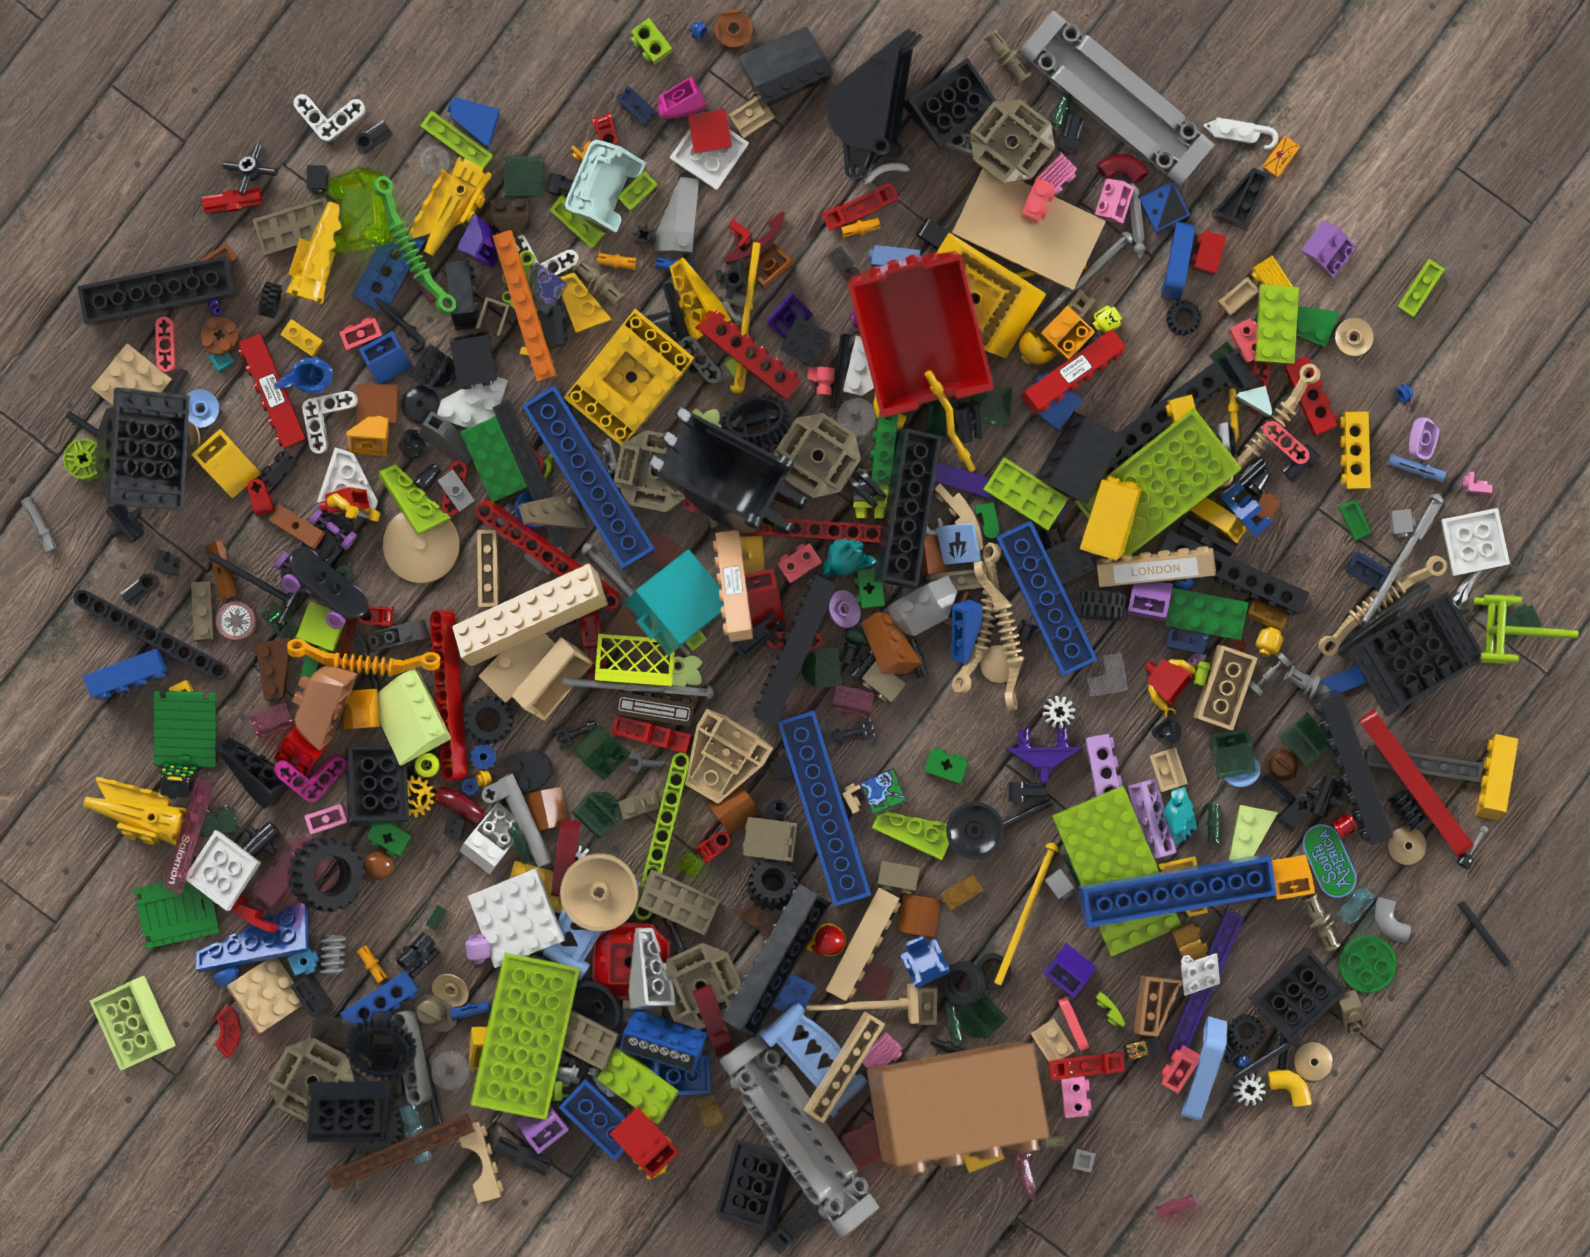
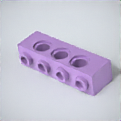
(1094, 744)

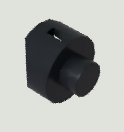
(411, 444)
(1167, 731)

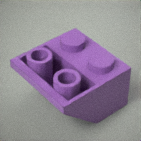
(1328, 248)
(1150, 600)
(543, 1132)

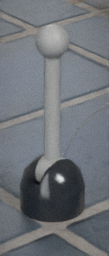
(1466, 860)

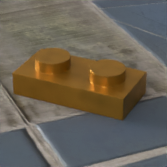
(1267, 615)
(962, 892)

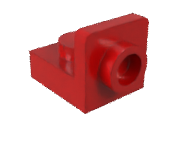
(739, 231)

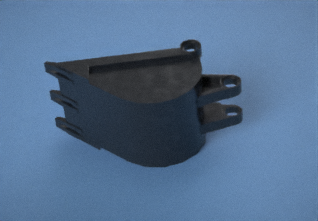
(868, 105)
(726, 475)

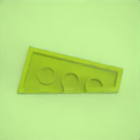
(414, 504)
(915, 832)

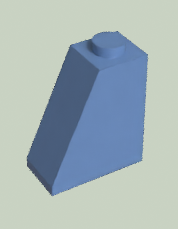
(882, 254)

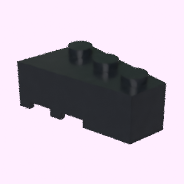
(1244, 200)
(463, 291)

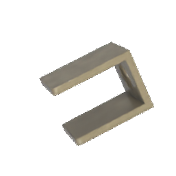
(488, 301)

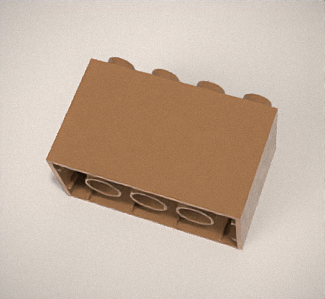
(958, 1106)

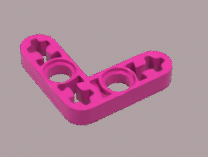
(307, 784)

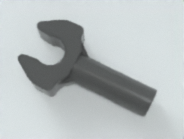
(644, 763)

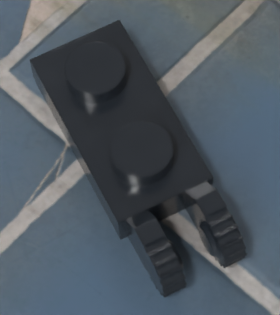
(760, 633)

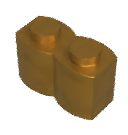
(1188, 941)

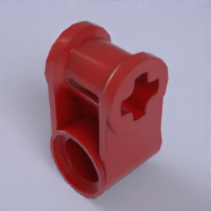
(605, 127)
(261, 501)
(378, 616)
(1344, 825)
(712, 846)

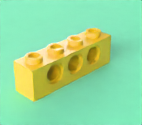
(1361, 422)

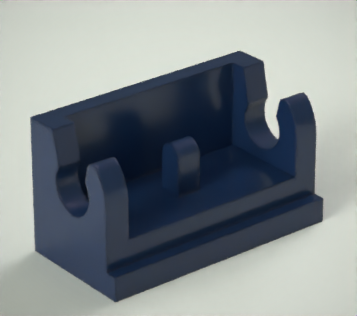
(636, 106)
(1367, 570)
(1187, 640)

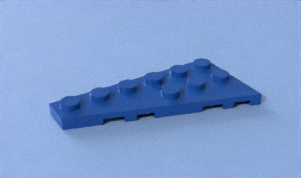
(258, 944)

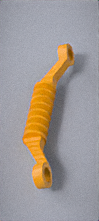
(393, 667)

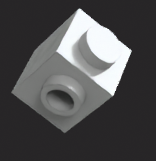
(1401, 522)
(1059, 884)

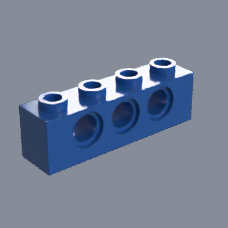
(402, 981)

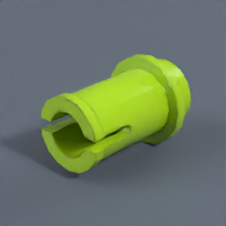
(1202, 673)

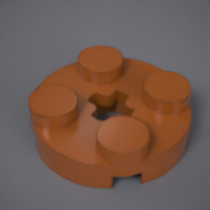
(740, 20)
(217, 325)

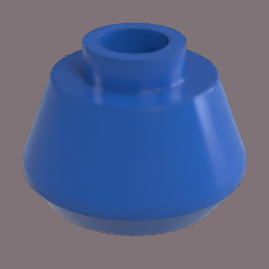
(226, 976)

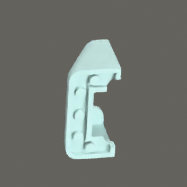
(601, 181)

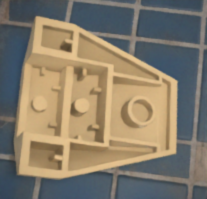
(723, 756)

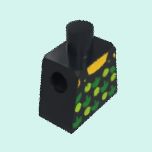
(177, 780)

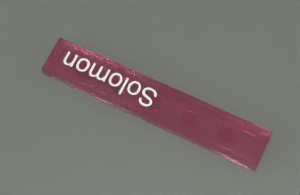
(188, 835)

